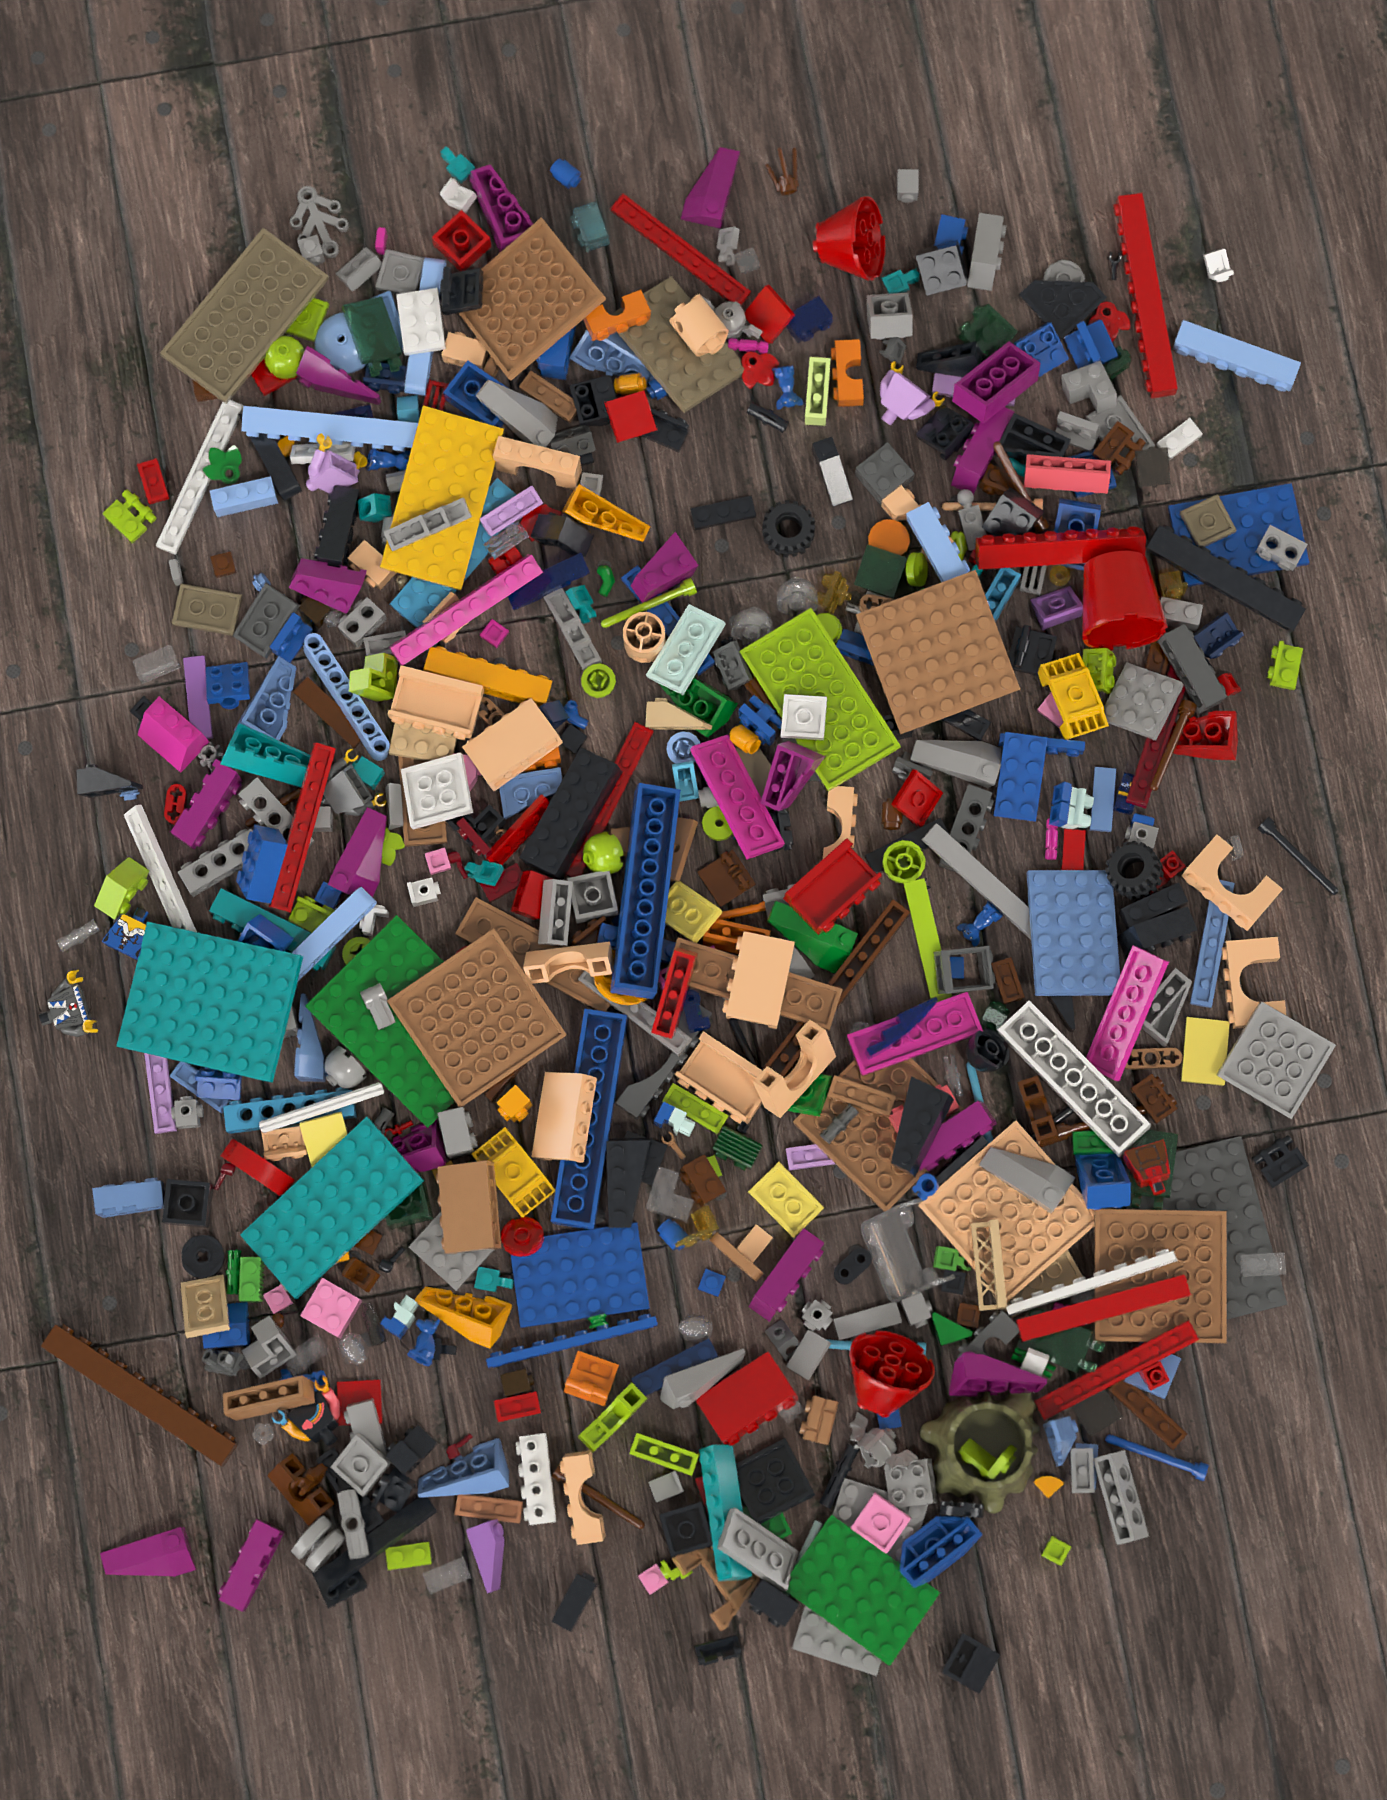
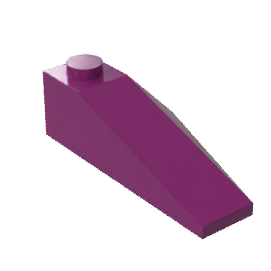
(710, 194)
(319, 374)
(423, 1147)
(983, 1374)
(154, 1556)

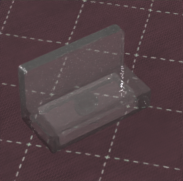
(156, 664)

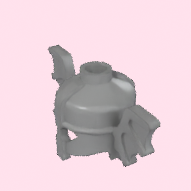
(736, 322)
(880, 1444)

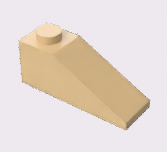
(668, 716)

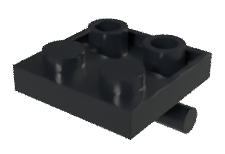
(461, 290)
(945, 431)
(1031, 650)

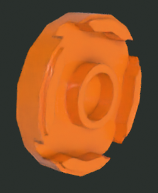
(890, 536)

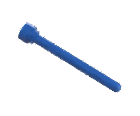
(1198, 1470)

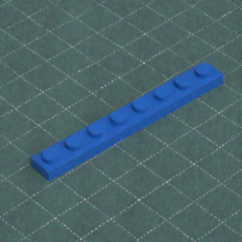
(562, 1342)

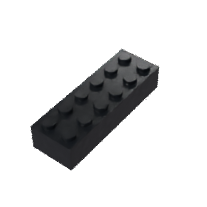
(571, 814)

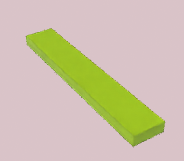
(925, 932)

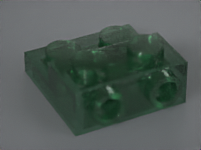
(987, 329)

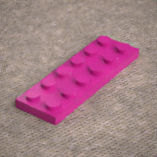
(737, 796)
(1126, 1012)
(944, 1025)

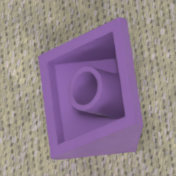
(1057, 607)

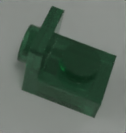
(1118, 366)
(994, 1016)

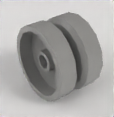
(317, 1542)

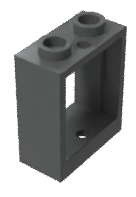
(944, 974)

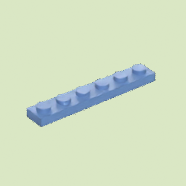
(1210, 953)

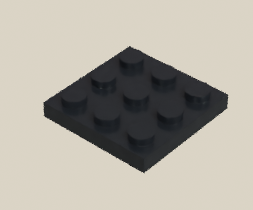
(772, 1482)

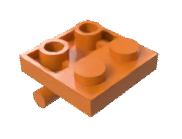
(591, 1378)

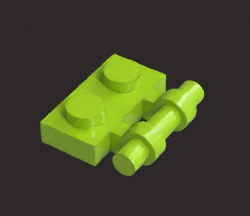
(121, 518)

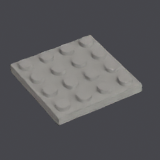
(1276, 1059)

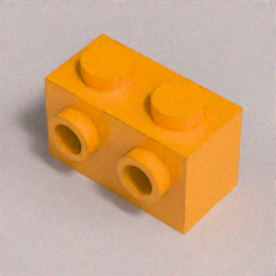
(514, 1105)

